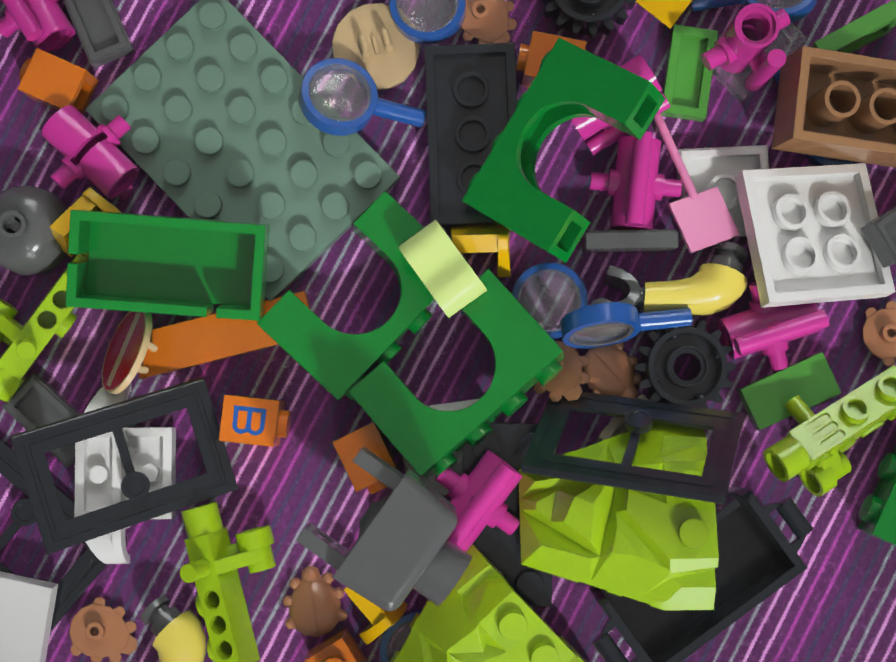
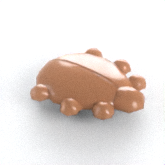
(488, 21)
(880, 332)
(612, 371)
(569, 379)
(314, 603)
(102, 632)

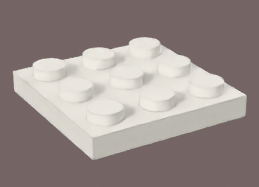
(809, 235)

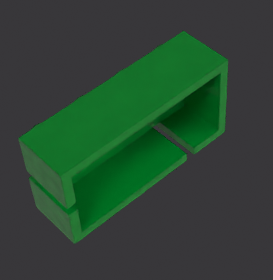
(167, 264)

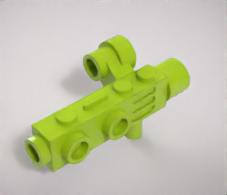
(29, 340)
(818, 442)
(217, 580)

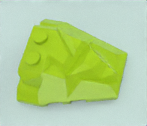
(624, 538)
(483, 623)

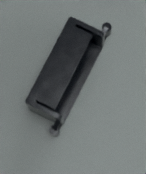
(750, 568)

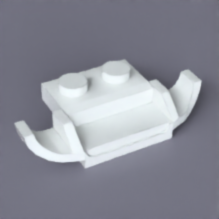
(101, 471)

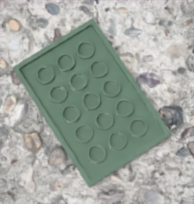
(229, 142)

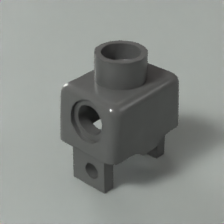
(398, 543)

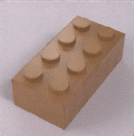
(837, 106)

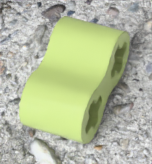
(442, 268)

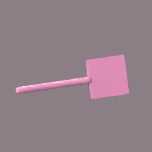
(703, 215)

